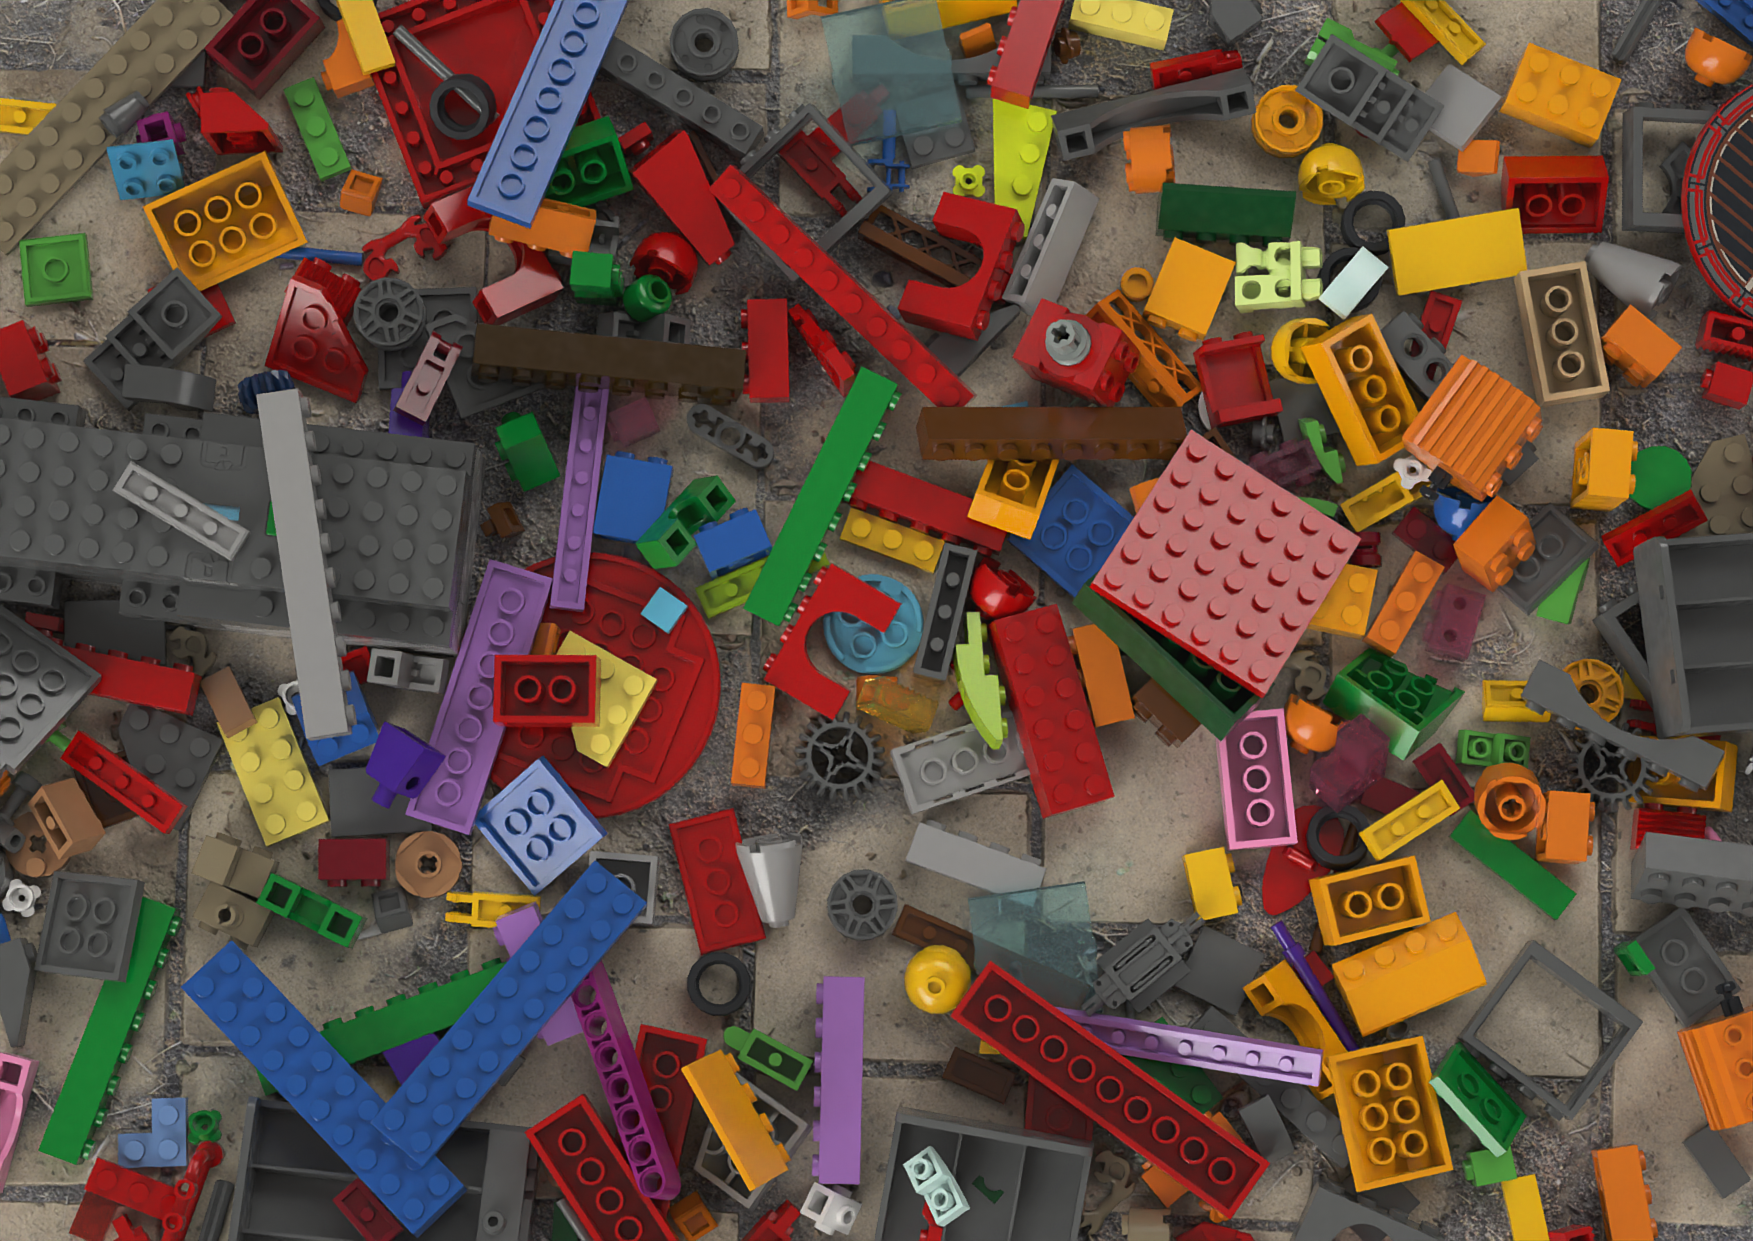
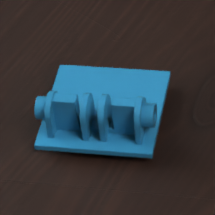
(146, 169)

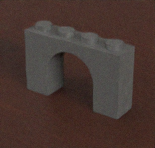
(1334, 1209)

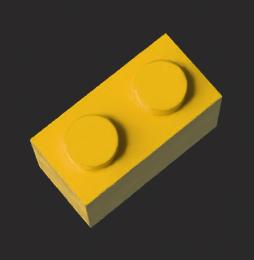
(1211, 883)

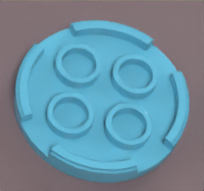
(867, 648)

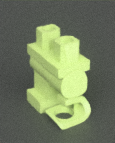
(1286, 282)

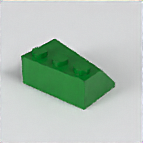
(1393, 699)

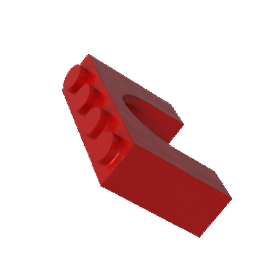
(533, 279)
(967, 307)
(792, 667)

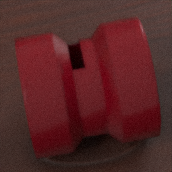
(1367, 557)

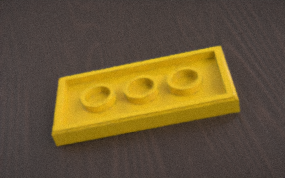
(1457, 251)

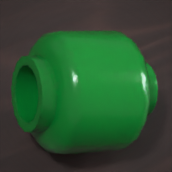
(647, 297)

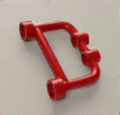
(206, 1156)

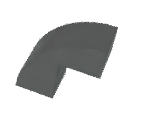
(659, 328)
(169, 386)
(1266, 1129)

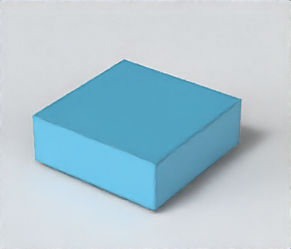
(664, 610)

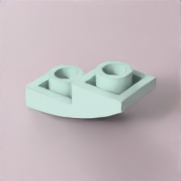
(1353, 283)
(937, 1185)

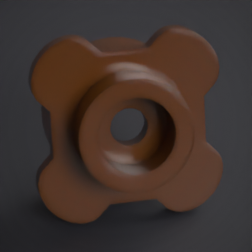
(1066, 45)

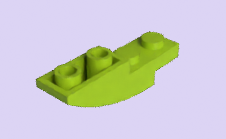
(977, 689)

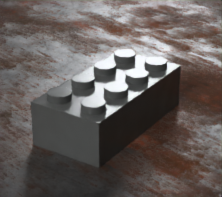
(1693, 873)

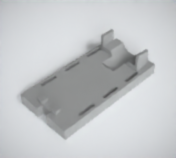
(957, 765)

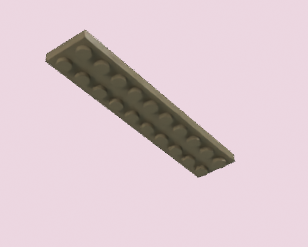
(72, 135)

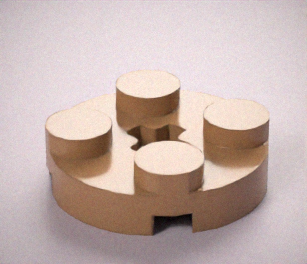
(35, 862)
(409, 862)

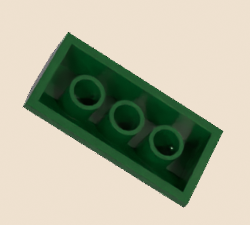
(1224, 214)

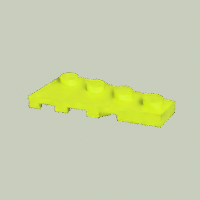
(1020, 154)

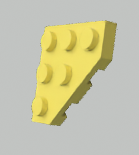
(622, 698)

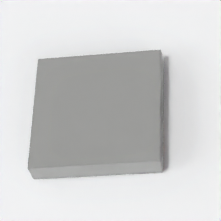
(1465, 108)

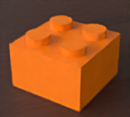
(1637, 347)
(1495, 544)
(1565, 828)

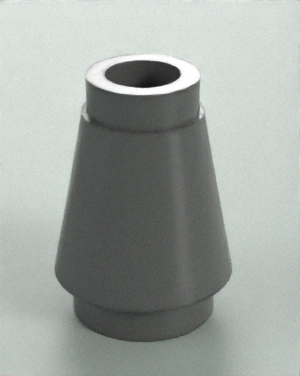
(123, 114)

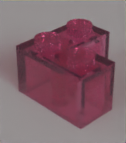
(1353, 766)

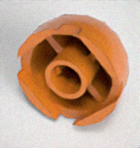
(1715, 59)
(1310, 725)

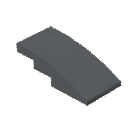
(1369, 98)
(155, 332)

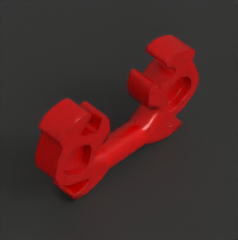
(378, 267)

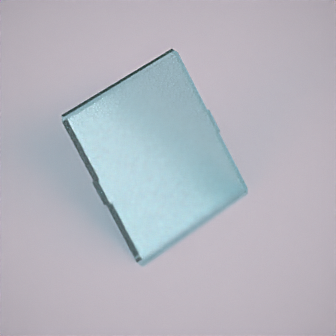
(891, 69)
(1039, 940)

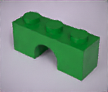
(596, 278)
(670, 535)
(311, 910)

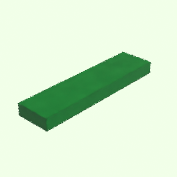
(1513, 866)

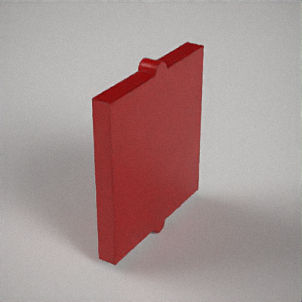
(1406, 32)

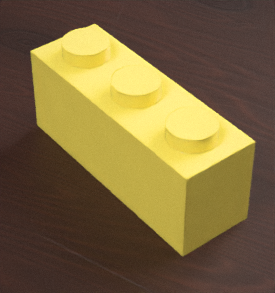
(1123, 21)

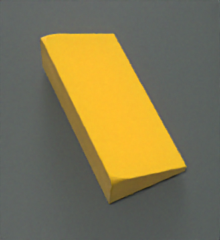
(1504, 703)

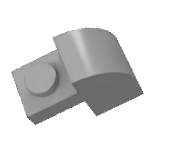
(407, 671)

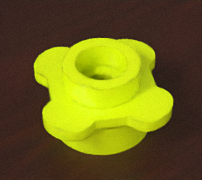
(975, 174)

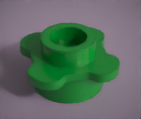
(201, 1118)

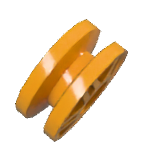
(1283, 141)
(1604, 683)

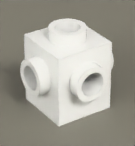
(831, 1208)

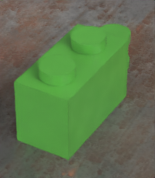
(769, 1056)

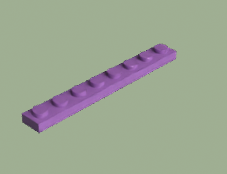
(579, 500)
(1204, 1048)

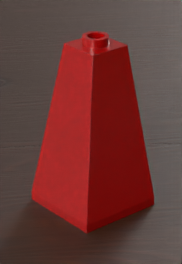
(680, 191)

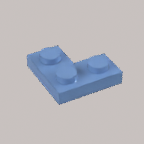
(166, 1143)

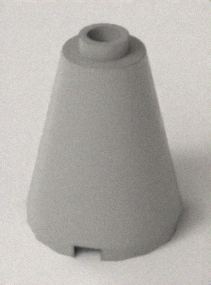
(1633, 275)
(772, 874)

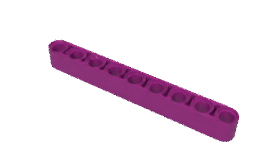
(613, 1080)

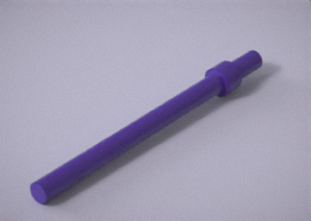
(1295, 954)

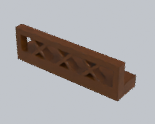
(915, 257)

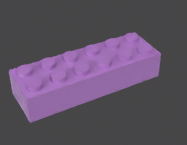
(840, 1080)

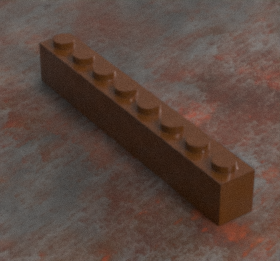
(1049, 433)

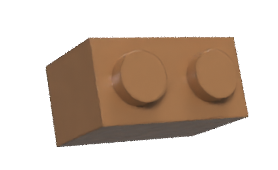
(66, 818)

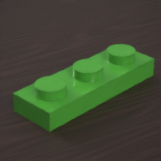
(317, 129)

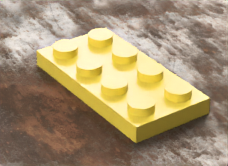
(275, 775)

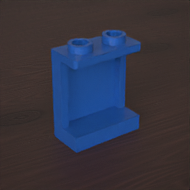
(631, 496)

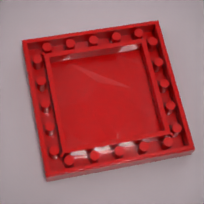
(469, 37)

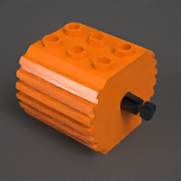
(1472, 430)
(1722, 1061)

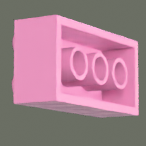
(1257, 783)

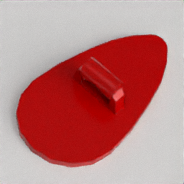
(1291, 866)

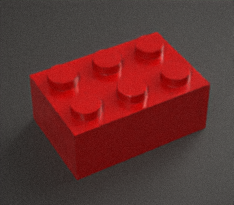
(547, 690)

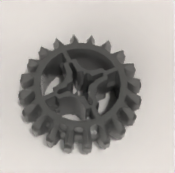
(1601, 776)
(826, 781)

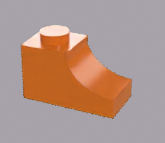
(342, 67)

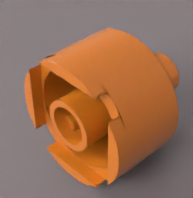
(1150, 158)
(1525, 806)

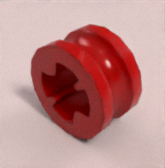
(194, 99)

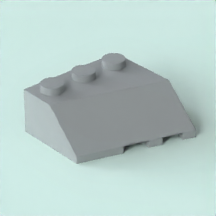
(717, 1164)

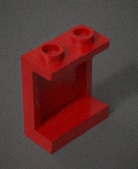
(1235, 380)

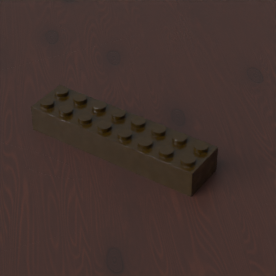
(608, 363)

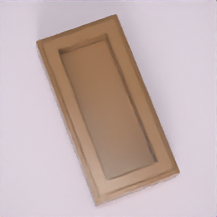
(228, 702)

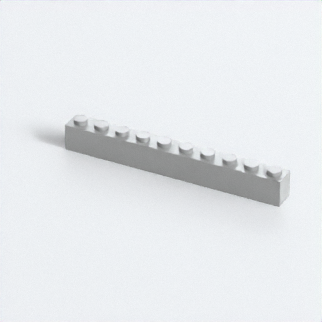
(305, 564)

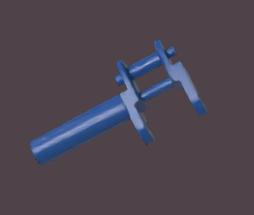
(888, 156)

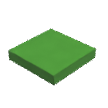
(56, 269)

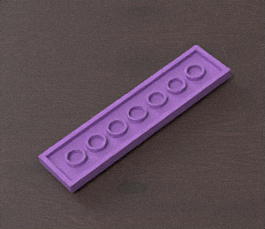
(501, 624)

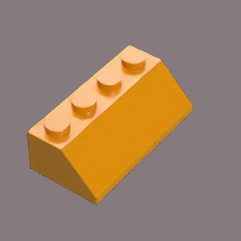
(1408, 974)

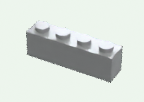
(1051, 245)
(971, 862)

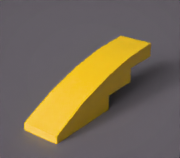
(1380, 501)

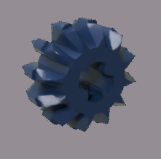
(262, 383)

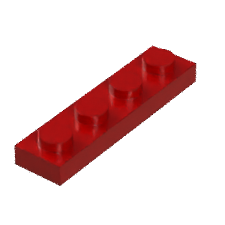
(124, 782)

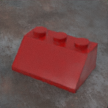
(234, 126)
(1556, 192)

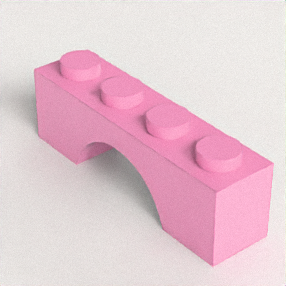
(16, 1083)

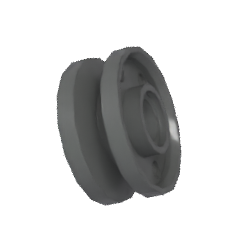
(699, 25)
(386, 294)
(867, 884)

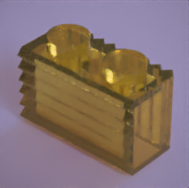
(897, 705)

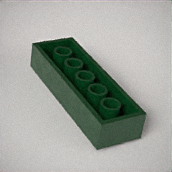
(1197, 686)

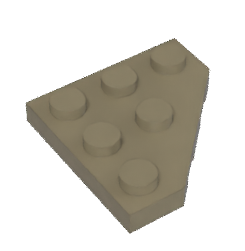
(1724, 488)

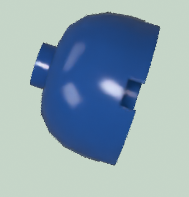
(1457, 510)

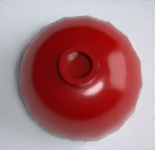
(669, 258)
(998, 591)

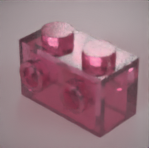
(1290, 465)
(1457, 624)

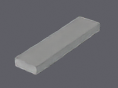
(181, 511)

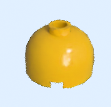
(1329, 174)
(1287, 350)
(937, 979)

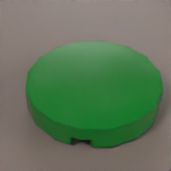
(1659, 476)

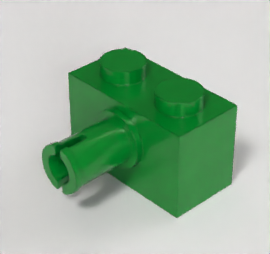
(526, 450)

